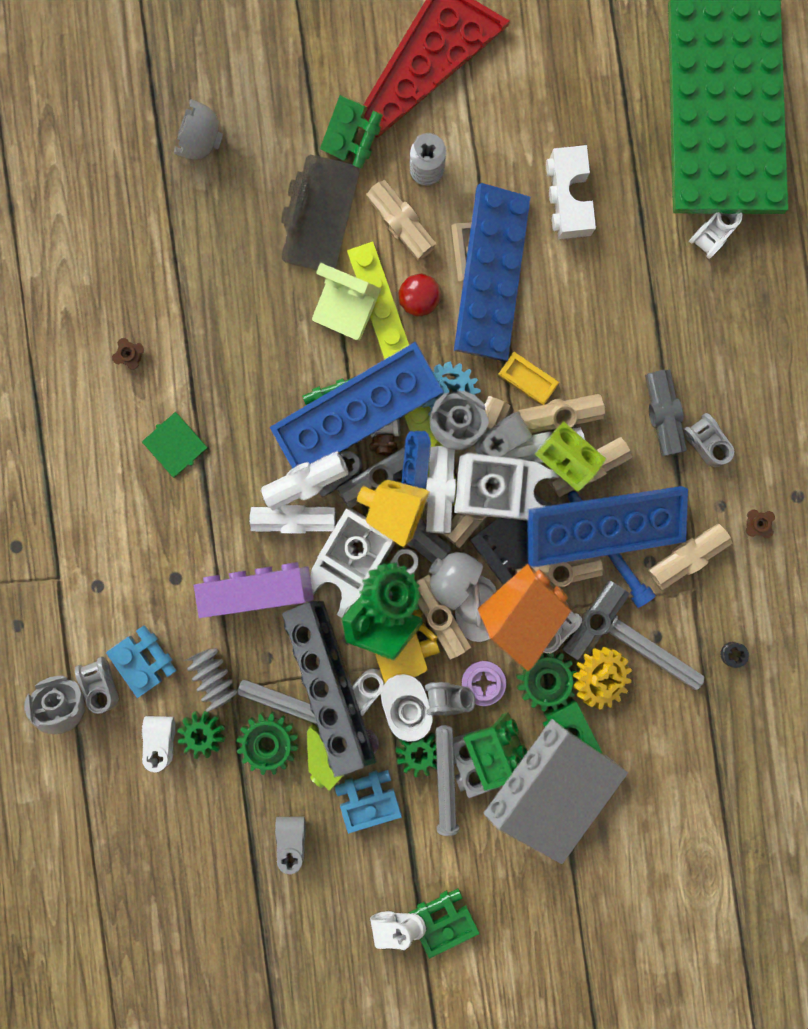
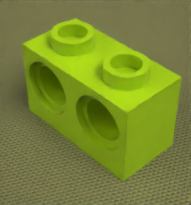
(570, 456)

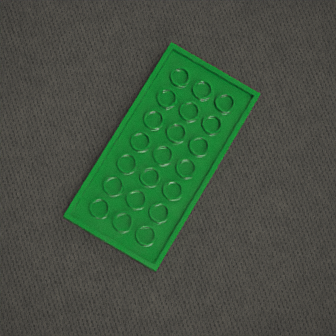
(727, 107)

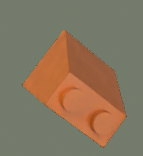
(525, 615)

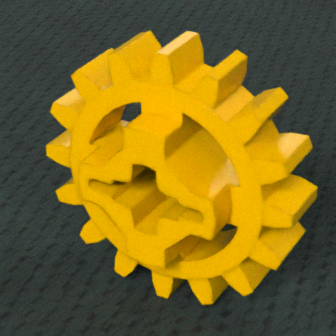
(602, 677)

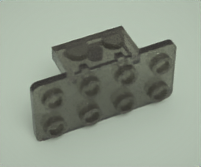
(318, 212)

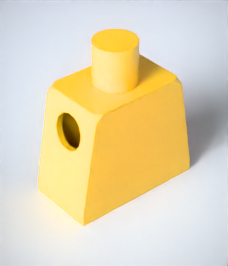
(394, 509)
(410, 660)

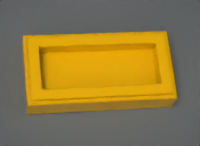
(528, 378)

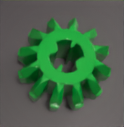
(193, 739)
(418, 763)

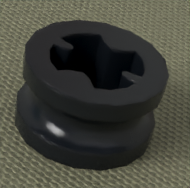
(743, 659)

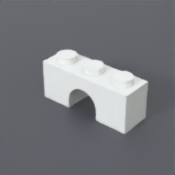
(572, 216)

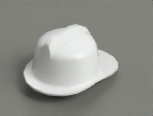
(467, 613)
(406, 707)

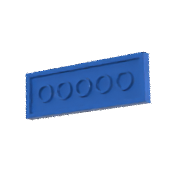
(492, 272)
(358, 407)
(606, 526)

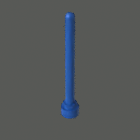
(640, 593)

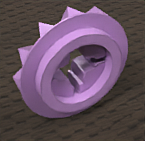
(493, 673)

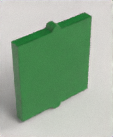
(174, 444)

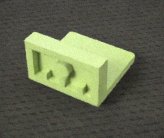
(345, 302)

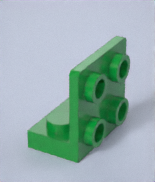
(374, 637)
(496, 751)

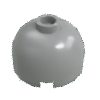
(198, 132)
(458, 420)
(453, 577)
(55, 705)

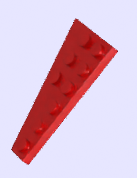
(432, 49)

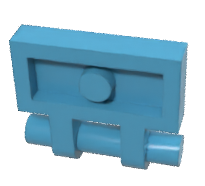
(134, 665)
(371, 809)

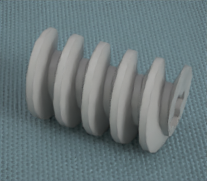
(427, 159)
(211, 678)

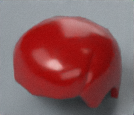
(419, 295)

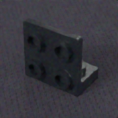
(503, 547)

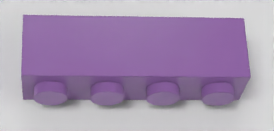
(254, 591)

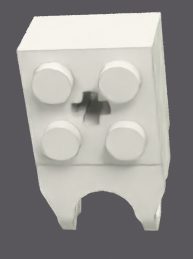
(511, 482)
(340, 562)

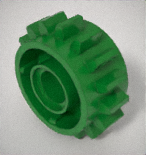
(376, 594)
(557, 691)
(263, 758)

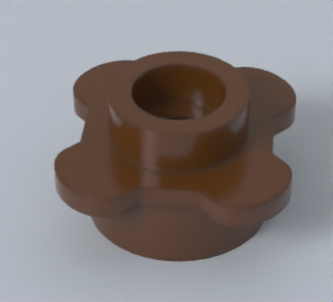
(136, 353)
(383, 445)
(753, 527)

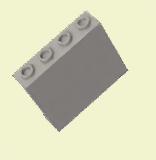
(555, 793)

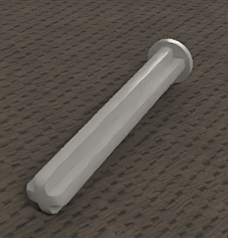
(655, 654)
(277, 700)
(446, 781)

